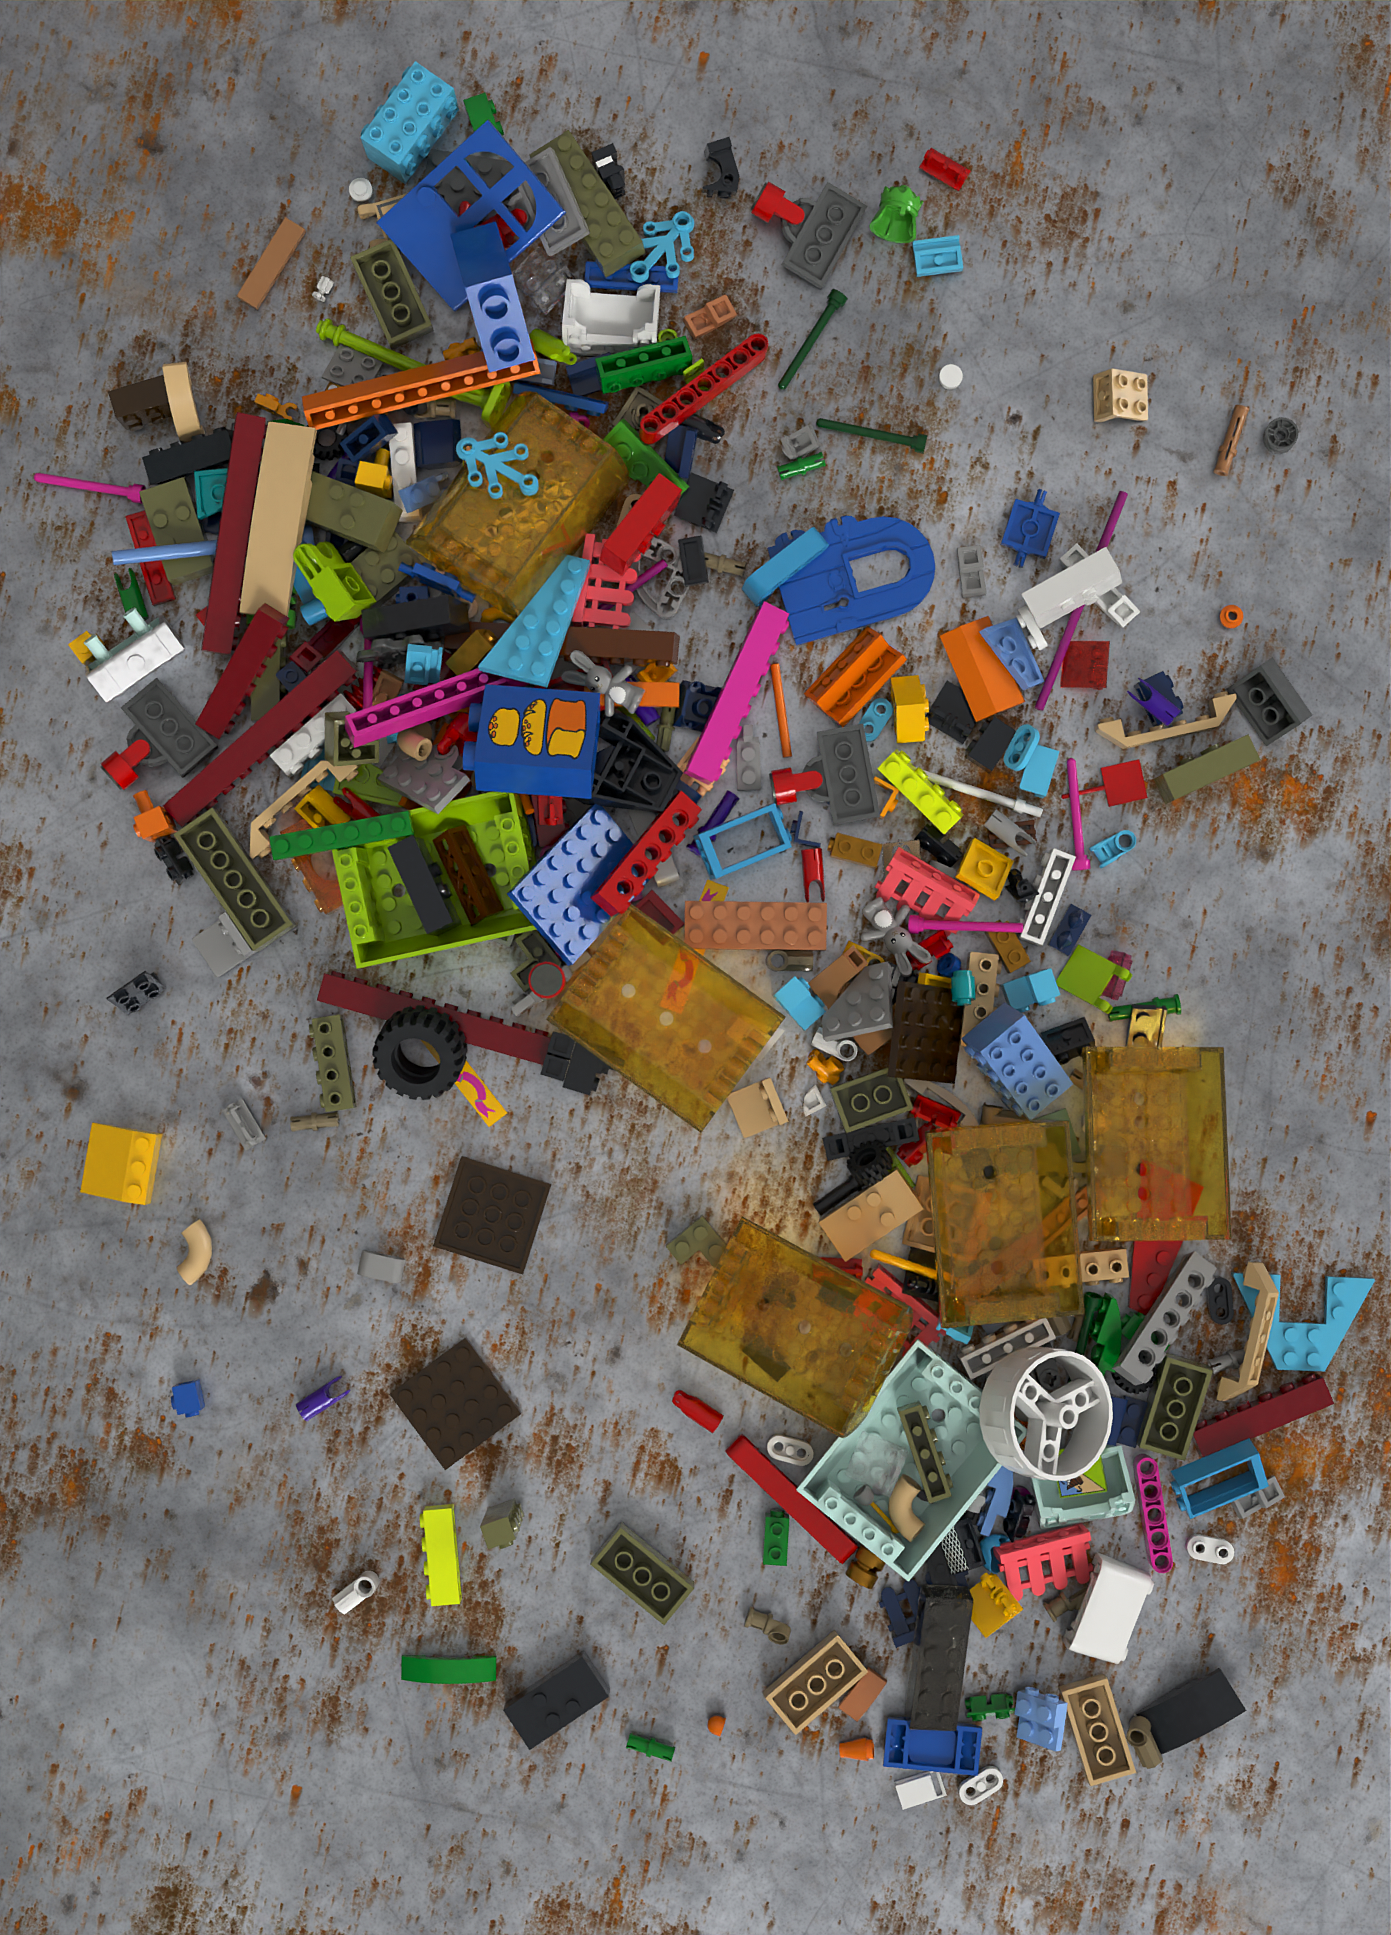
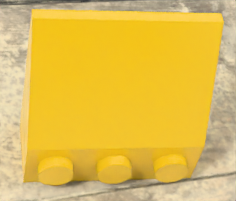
(121, 1163)

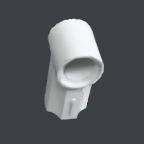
(832, 1047)
(355, 1592)

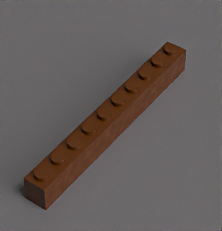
(598, 644)

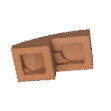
(710, 317)
(862, 1694)

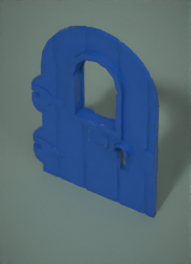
(831, 577)

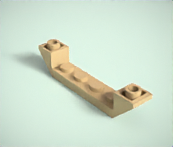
(1114, 731)
(259, 838)
(1256, 1277)

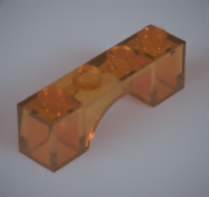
(326, 891)

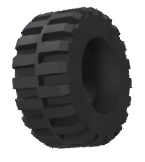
(407, 1076)

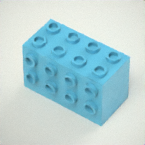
(409, 122)

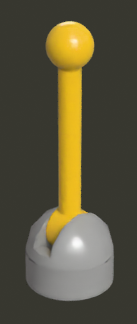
(865, 1497)

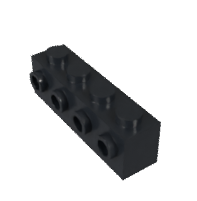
(185, 458)

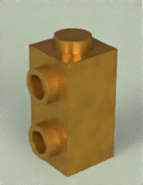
(472, 651)
(854, 850)
(1009, 949)

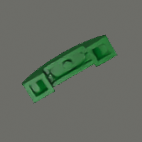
(448, 1670)

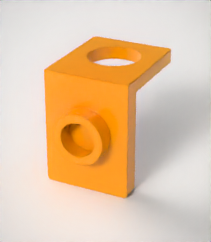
(892, 802)

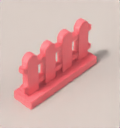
(598, 594)
(929, 880)
(928, 1333)
(1042, 1547)

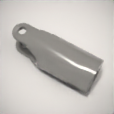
(1007, 830)

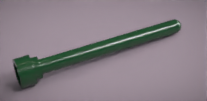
(835, 301)
(916, 442)
(1092, 1302)

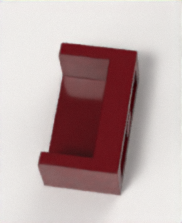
(660, 912)

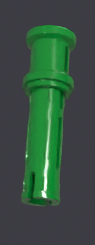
(1123, 1012)

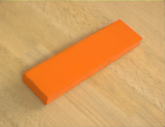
(656, 694)

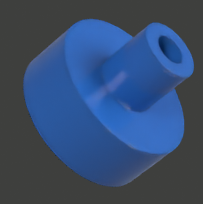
(948, 964)

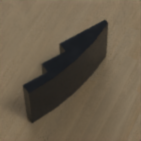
(1192, 1711)

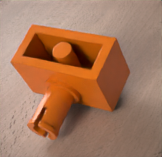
(152, 822)

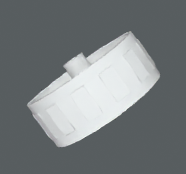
(1080, 1404)

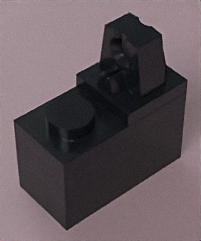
(583, 1071)

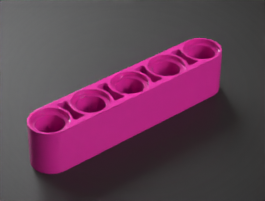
(1155, 1524)

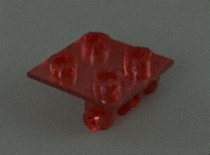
(1086, 665)

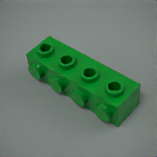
(643, 364)

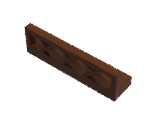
(470, 872)

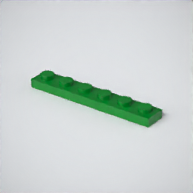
(341, 835)

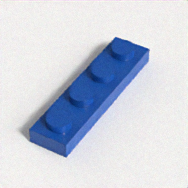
(622, 278)
(570, 401)

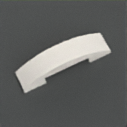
(1112, 603)

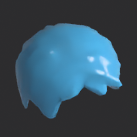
(987, 1545)

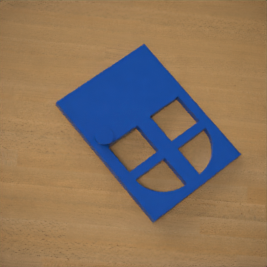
(424, 220)

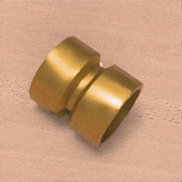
(865, 1567)

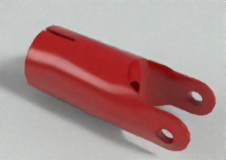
(358, 809)
(813, 870)
(698, 1410)

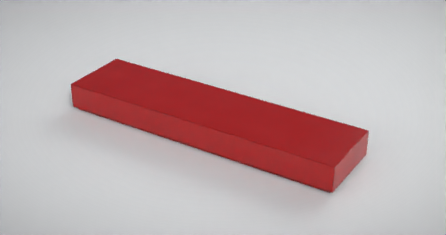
(157, 584)

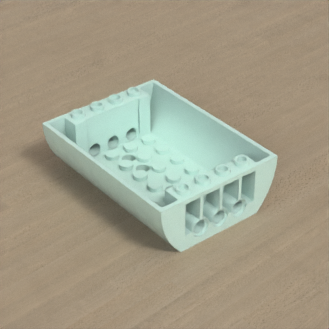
(937, 1384)

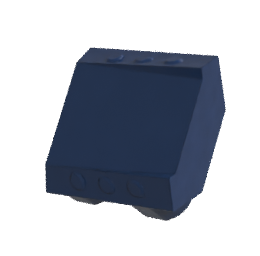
(437, 444)
(695, 705)

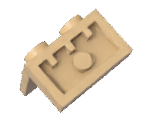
(1120, 395)
(757, 1107)

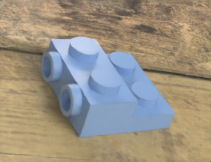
(1040, 1718)

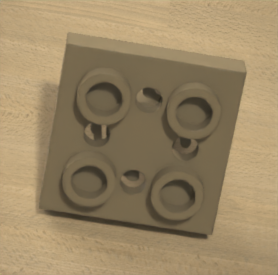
(641, 404)

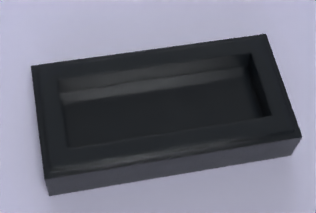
(693, 561)

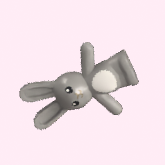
(601, 681)
(896, 938)

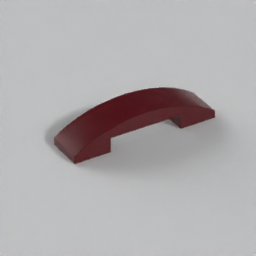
(324, 643)

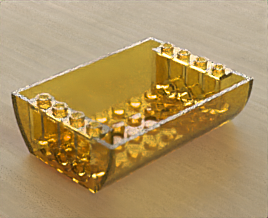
(543, 526)
(1179, 1145)
(1029, 1216)

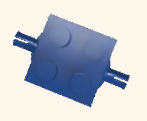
(1030, 528)
(444, 583)

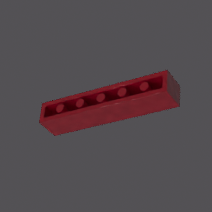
(242, 670)
(1261, 1415)

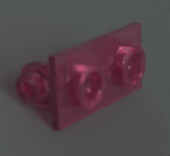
(1116, 986)

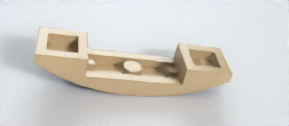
(182, 401)

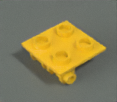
(992, 1604)

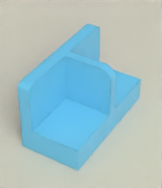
(1039, 771)

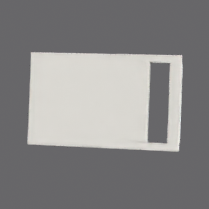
(918, 1789)

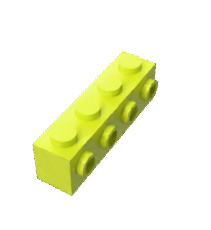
(920, 791)
(442, 1555)

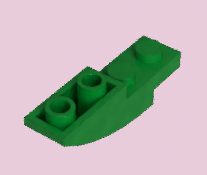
(1107, 1334)

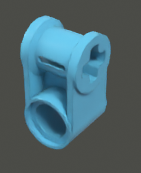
(1112, 848)

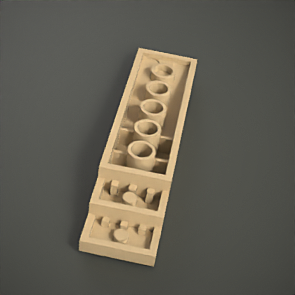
(278, 517)

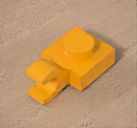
(270, 404)

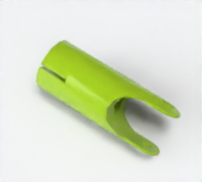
(551, 347)

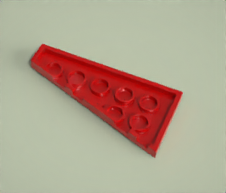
(1150, 1265)

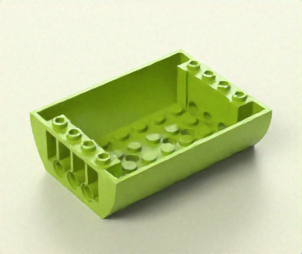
(388, 926)

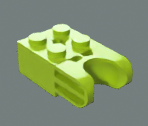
(333, 581)

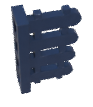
(895, 1613)

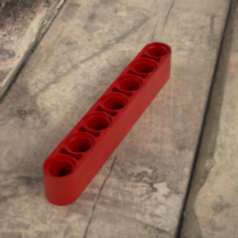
(698, 397)
(784, 1492)

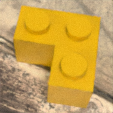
(909, 708)

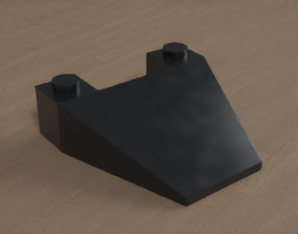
(637, 770)

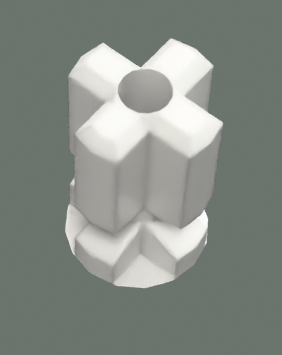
(324, 286)

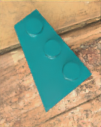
(210, 491)

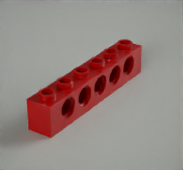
(607, 894)

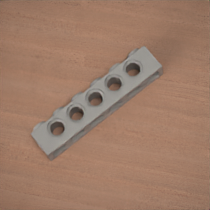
(1128, 1362)

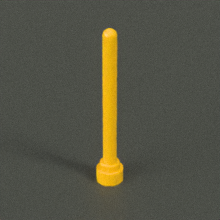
(904, 1264)

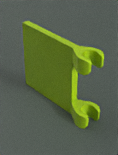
(1088, 976)

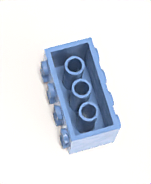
(1016, 1061)

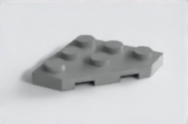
(862, 1006)

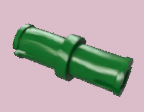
(801, 466)
(650, 1747)

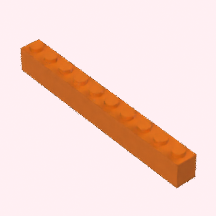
(408, 389)

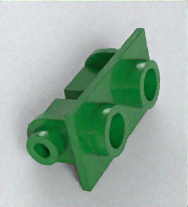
(980, 1710)

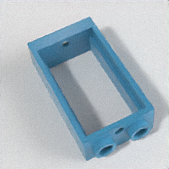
(708, 853)
(1225, 1491)

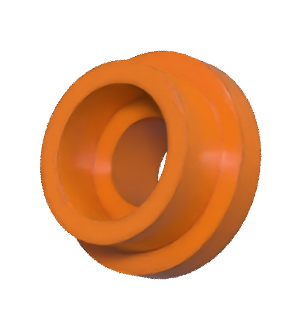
(1224, 619)

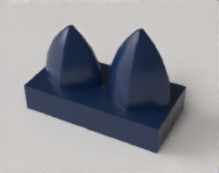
(1069, 930)

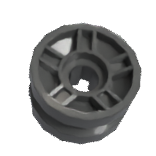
(1286, 428)

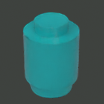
(963, 987)

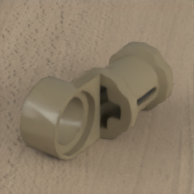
(439, 407)
(1062, 1604)
(776, 1631)

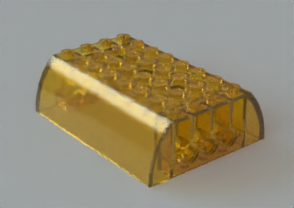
(672, 980)
(771, 1351)

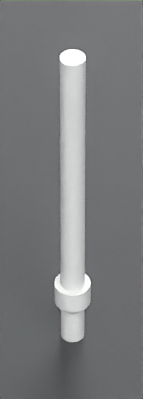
(1017, 805)

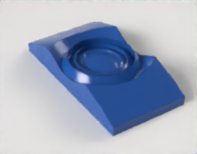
(932, 1749)

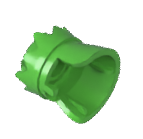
(897, 215)

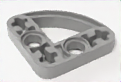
(674, 566)

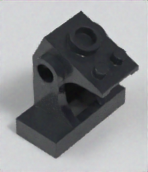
(722, 154)

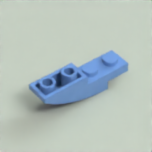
(996, 1501)

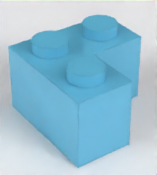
(1031, 989)
(799, 1003)

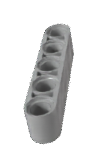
(667, 871)

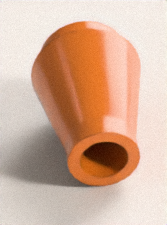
(857, 1749)

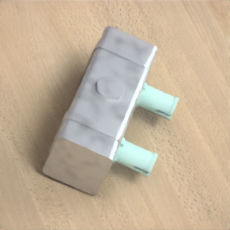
(134, 657)

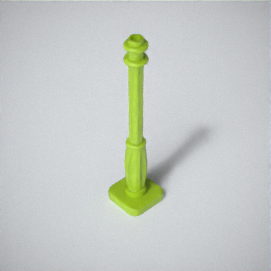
(490, 400)

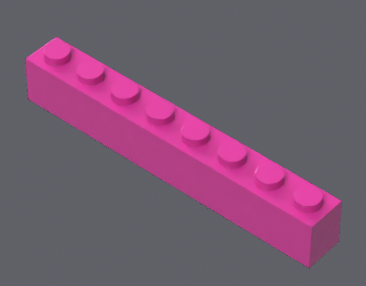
(736, 693)
(421, 706)

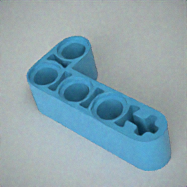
(784, 565)
(313, 609)

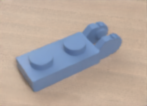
(422, 492)

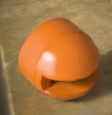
(716, 1725)

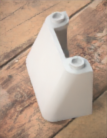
(608, 321)
(1109, 1610)

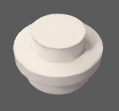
(360, 189)

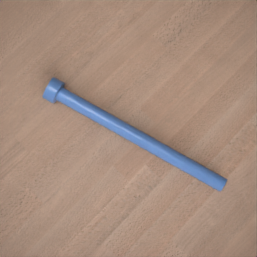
(180, 550)

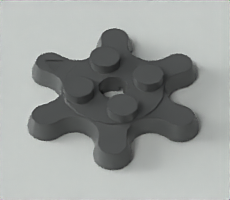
(390, 652)

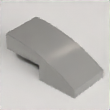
(971, 571)
(1261, 1499)

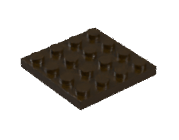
(925, 1034)
(492, 1215)
(455, 1403)

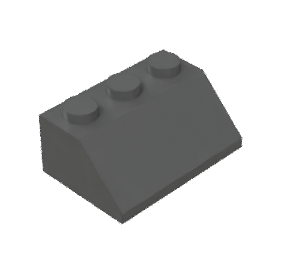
(1269, 702)

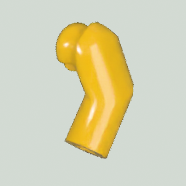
(492, 613)

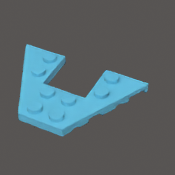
(1305, 1344)

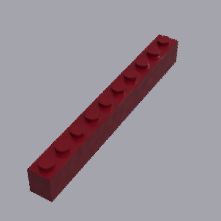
(233, 535)
(261, 737)
(478, 1031)

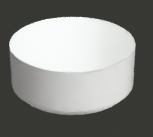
(950, 376)

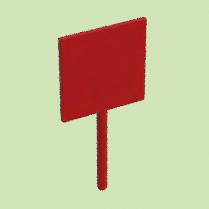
(1121, 783)

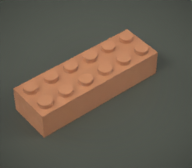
(756, 925)

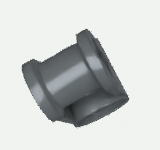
(1047, 1366)

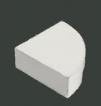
(813, 1101)

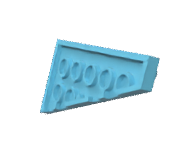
(536, 636)

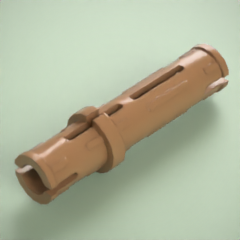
(1222, 465)

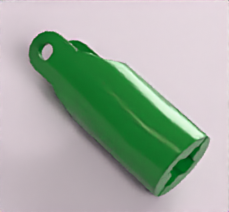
(132, 596)

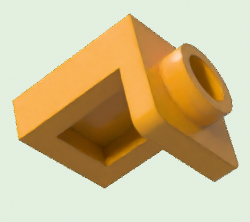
(656, 674)

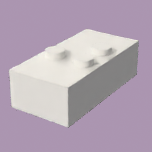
(1072, 588)

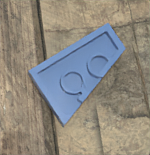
(1014, 652)

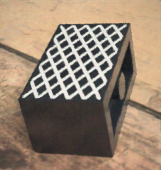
(962, 1548)

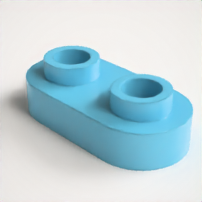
(875, 719)
(1021, 747)

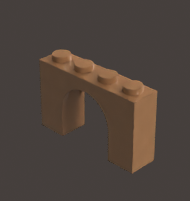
(834, 981)

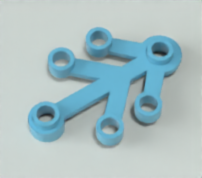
(665, 244)
(495, 463)

